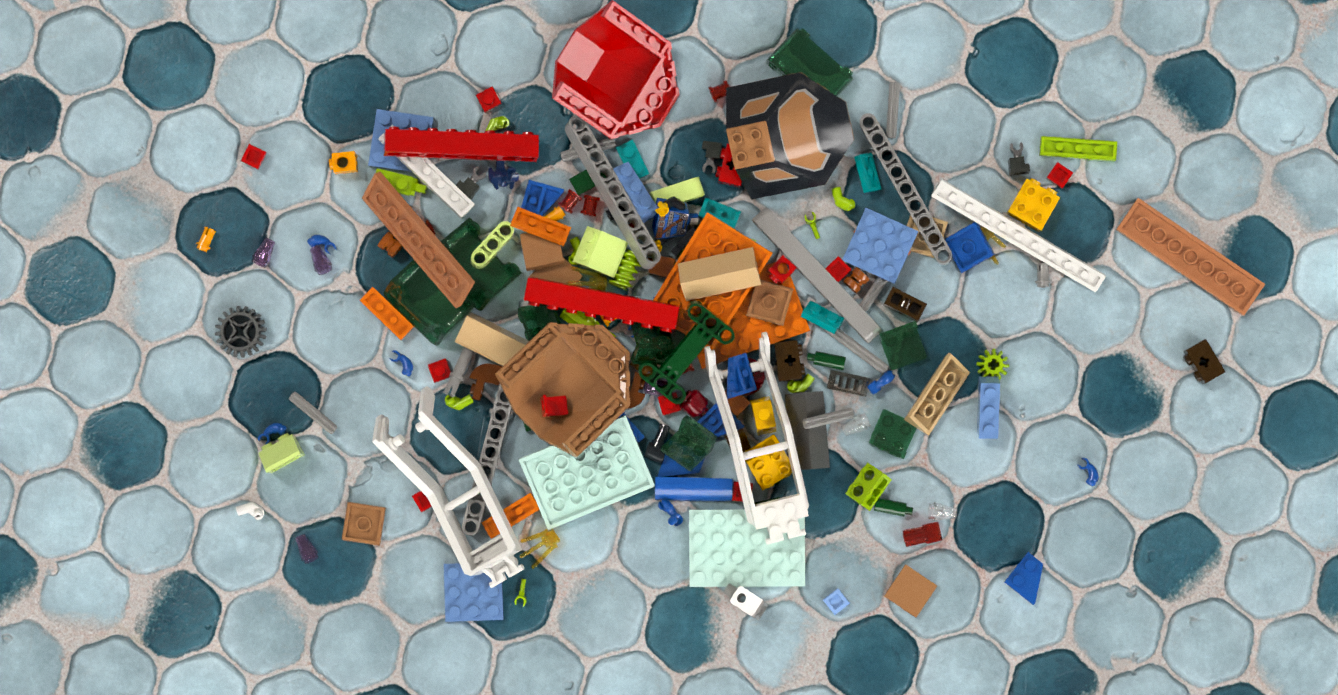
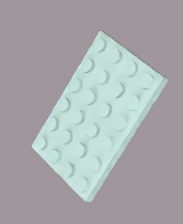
(598, 477)
(733, 552)

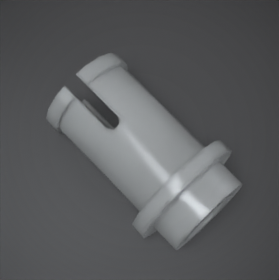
(1042, 275)

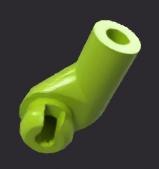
(498, 123)
(842, 202)
(575, 242)
(800, 386)
(458, 403)

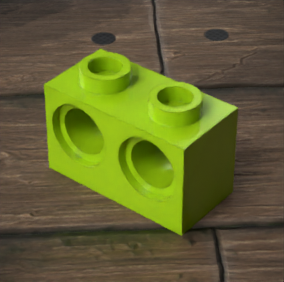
(871, 489)

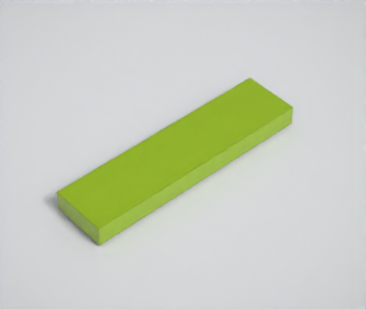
(1078, 148)

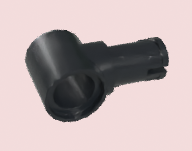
(653, 449)

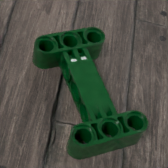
(685, 352)

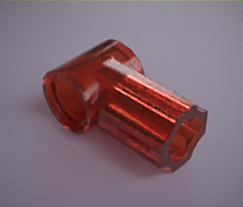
(926, 534)

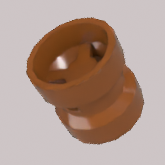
(390, 244)
(856, 275)

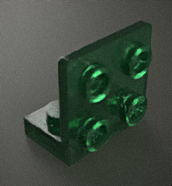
(536, 318)
(651, 344)
(902, 345)
(892, 434)
(689, 444)

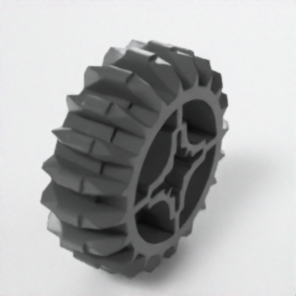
(233, 337)

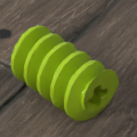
(625, 271)

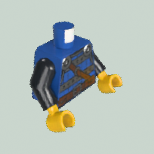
(671, 220)

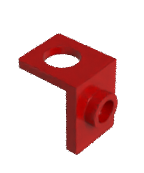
(775, 275)
(554, 406)

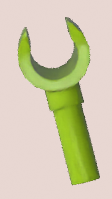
(812, 224)
(521, 592)

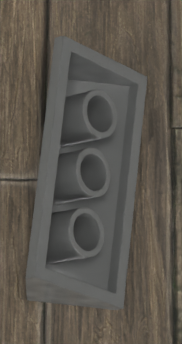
(812, 442)

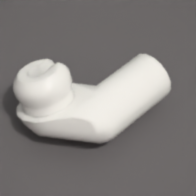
(251, 508)

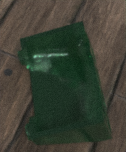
(802, 55)
(491, 279)
(425, 304)

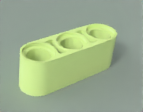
(685, 191)
(487, 253)

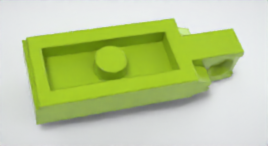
(402, 183)

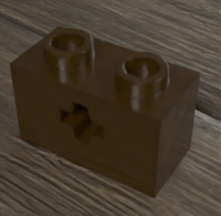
(905, 304)
(1212, 367)
(784, 371)

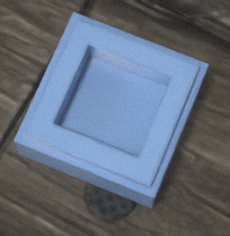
(836, 601)

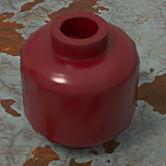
(694, 404)

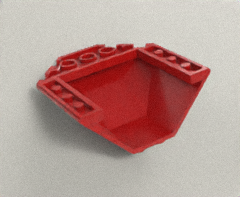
(616, 73)

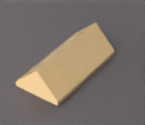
(719, 274)
(489, 339)
(937, 394)

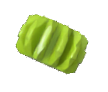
(988, 359)

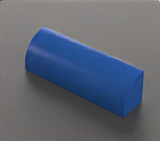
(693, 489)

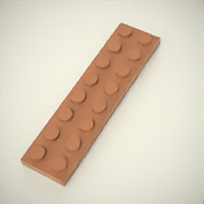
(418, 240)
(1190, 257)

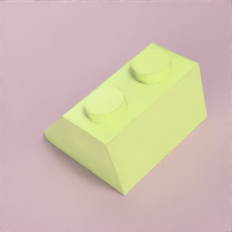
(600, 252)
(280, 453)

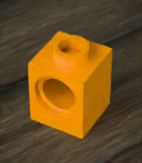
(351, 166)

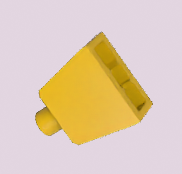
(763, 415)

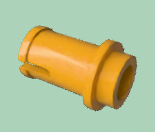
(556, 214)
(206, 239)

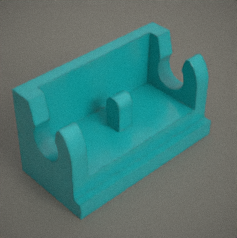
(722, 212)

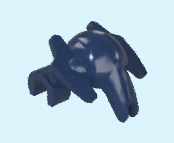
(501, 176)

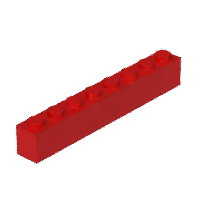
(461, 145)
(602, 303)

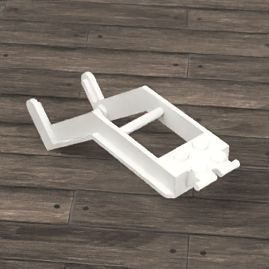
(778, 514)
(492, 557)

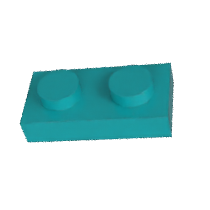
(629, 153)
(867, 172)
(822, 317)

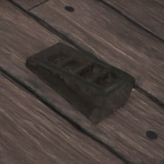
(832, 377)

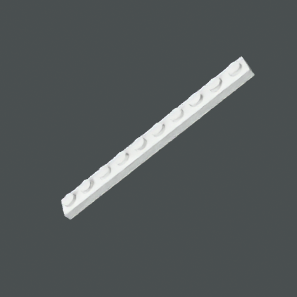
(1018, 235)

